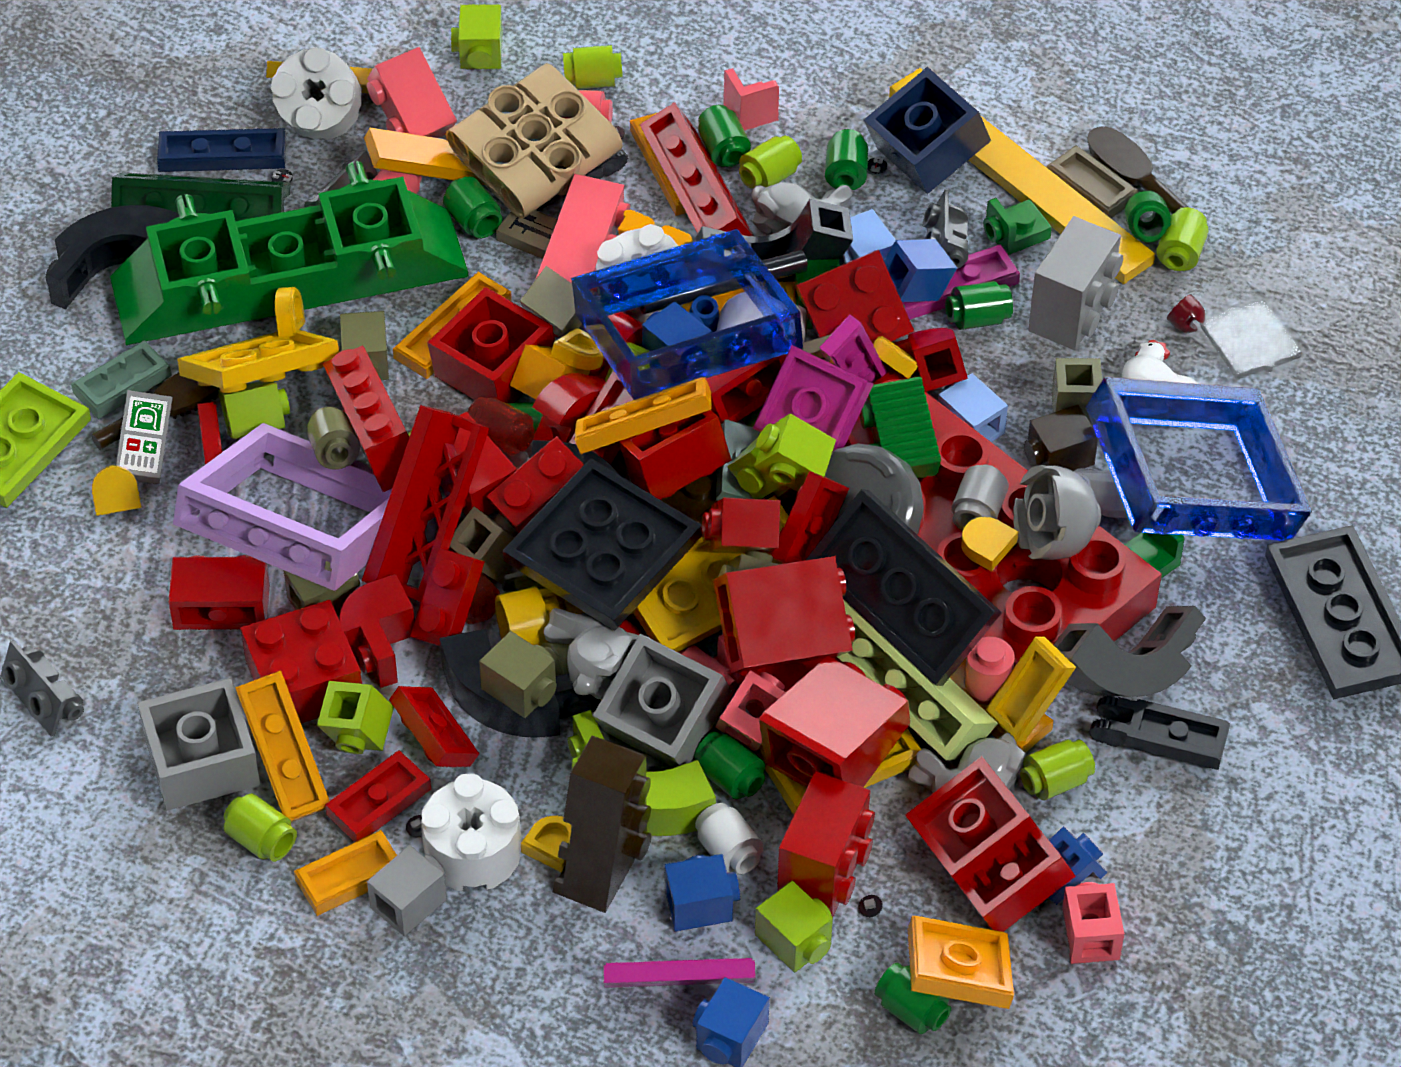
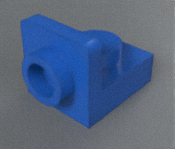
(1080, 856)

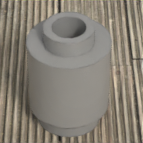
(979, 494)

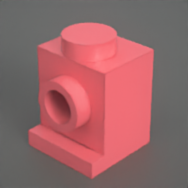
(735, 722)
(1093, 922)

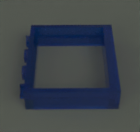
(675, 273)
(1205, 406)

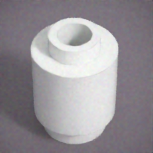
(727, 833)

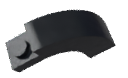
(819, 231)
(96, 244)
(462, 672)

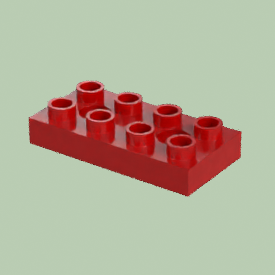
(1096, 585)

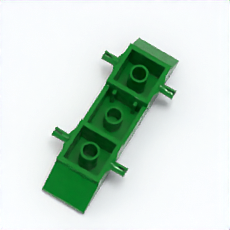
(226, 271)

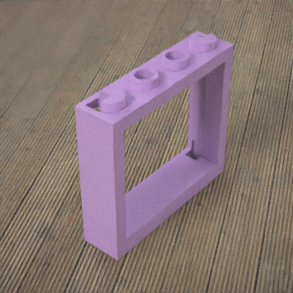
(271, 535)

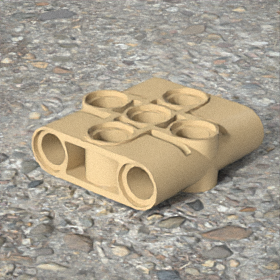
(536, 113)

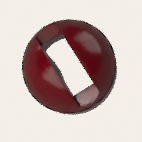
(1185, 313)

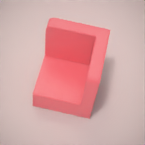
(753, 103)

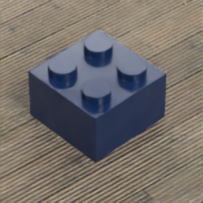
(927, 130)

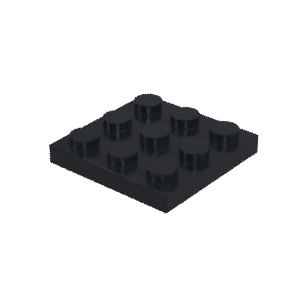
(602, 543)

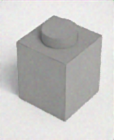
(407, 889)

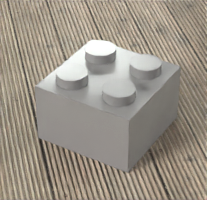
(1075, 283)
(662, 702)
(199, 744)

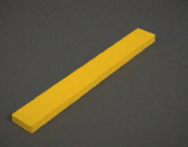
(1056, 200)

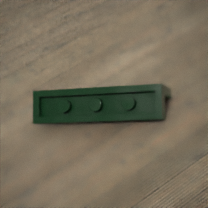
(210, 195)

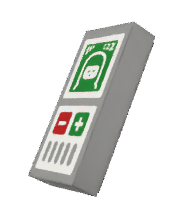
(144, 435)

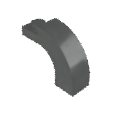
(1145, 669)

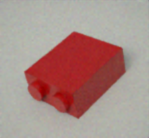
(784, 614)

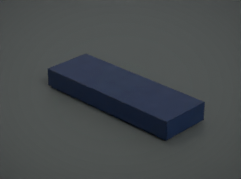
(221, 150)

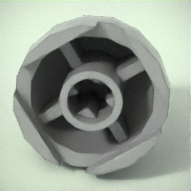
(1056, 513)

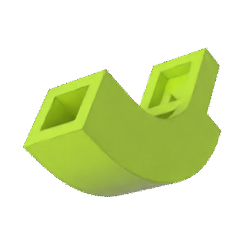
(674, 794)

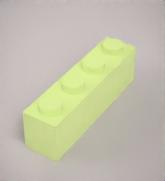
(939, 714)

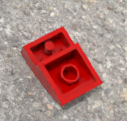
(990, 845)

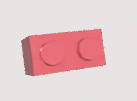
(410, 96)

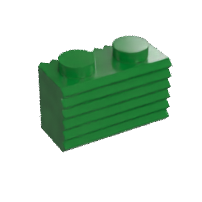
(903, 424)

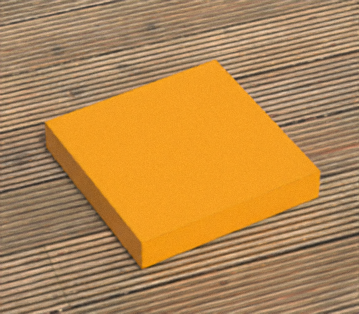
(960, 962)

